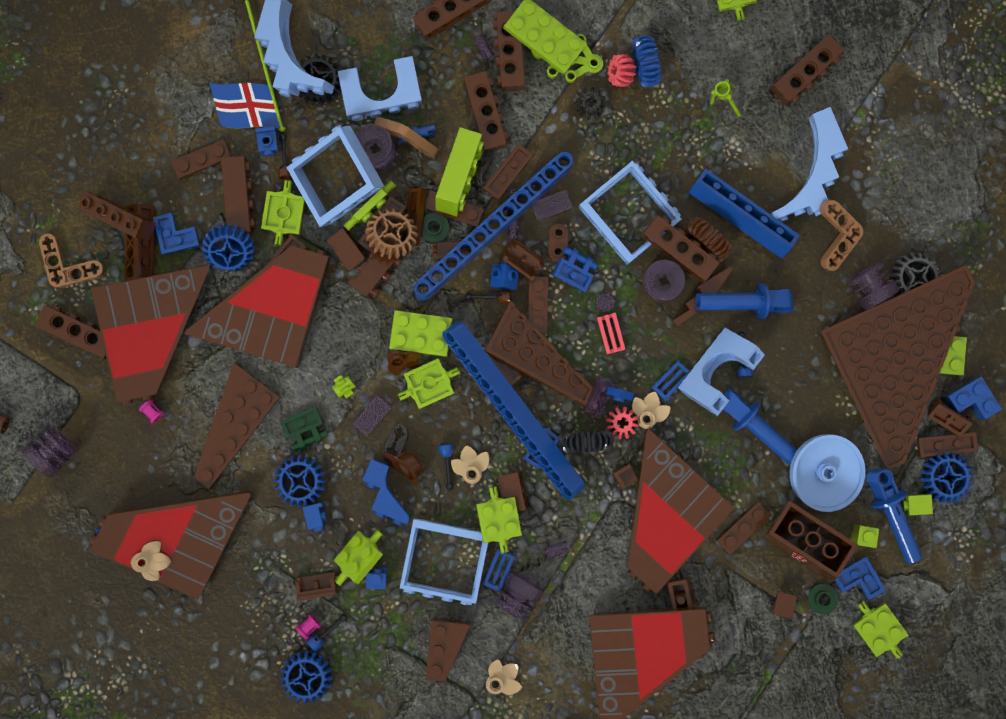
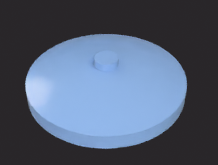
(827, 472)

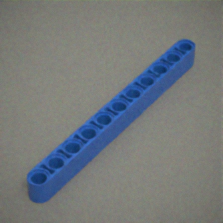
(496, 217)
(513, 410)

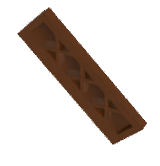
(143, 250)

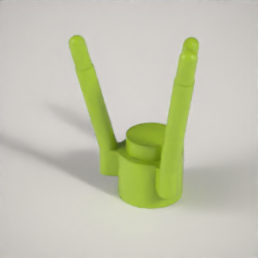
(723, 92)

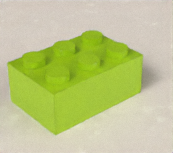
(419, 333)

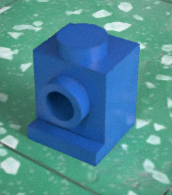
(272, 147)
(315, 516)
(377, 578)

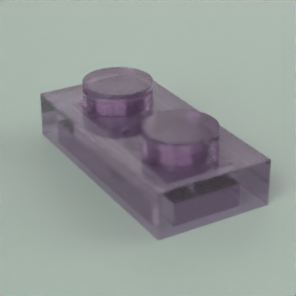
(552, 205)
(599, 398)
(372, 416)

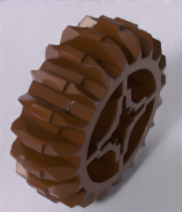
(709, 238)

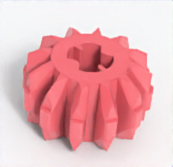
(621, 70)
(624, 429)

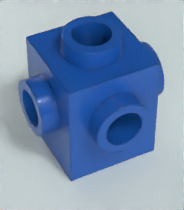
(504, 276)

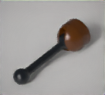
(283, 173)
(503, 296)

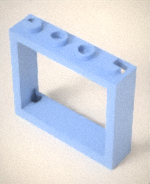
(362, 162)
(649, 186)
(430, 591)

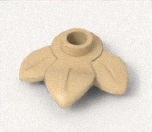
(650, 407)
(470, 461)
(153, 561)
(505, 676)

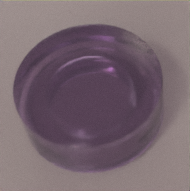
(605, 302)

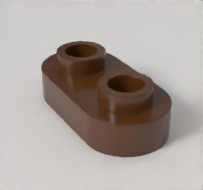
(557, 242)

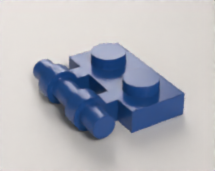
(572, 274)

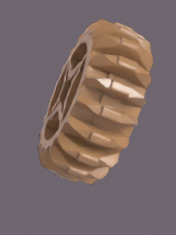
(387, 221)

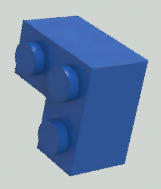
(975, 395)

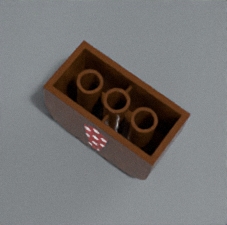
(810, 541)

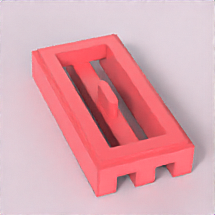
(618, 332)

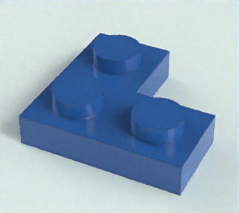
(171, 239)
(860, 573)

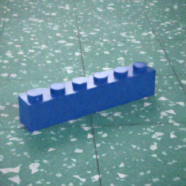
(744, 213)

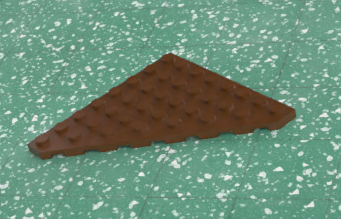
(895, 356)

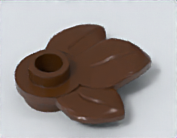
(399, 360)

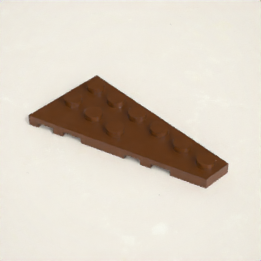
(530, 352)
(237, 417)

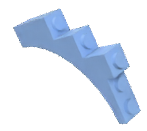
(274, 35)
(827, 146)

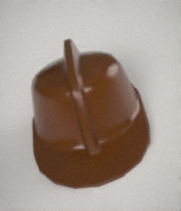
(407, 464)

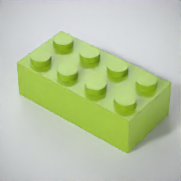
(459, 172)

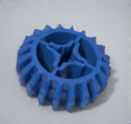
(646, 60)
(219, 253)
(305, 473)
(947, 485)
(308, 685)

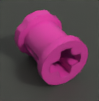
(151, 411)
(308, 626)

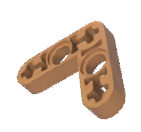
(404, 132)
(845, 231)
(66, 272)

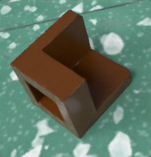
(625, 476)
(784, 605)

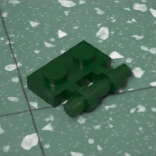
(303, 422)

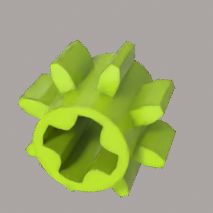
(343, 386)

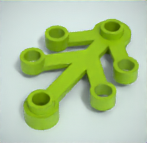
(585, 61)

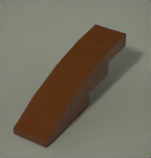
(709, 286)

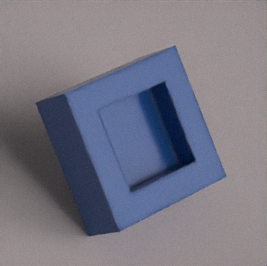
(619, 394)

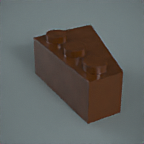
(374, 273)
(444, 644)

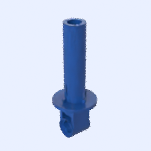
(760, 301)
(747, 416)
(889, 497)

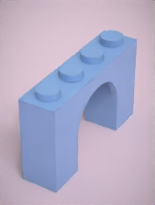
(359, 106)
(726, 347)

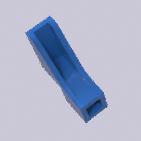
(385, 503)

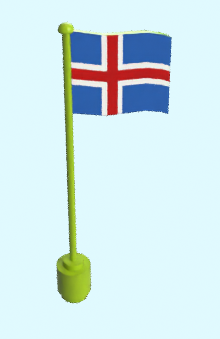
(247, 103)

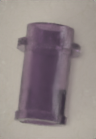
(484, 48)
(556, 549)

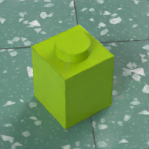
(917, 504)
(865, 535)

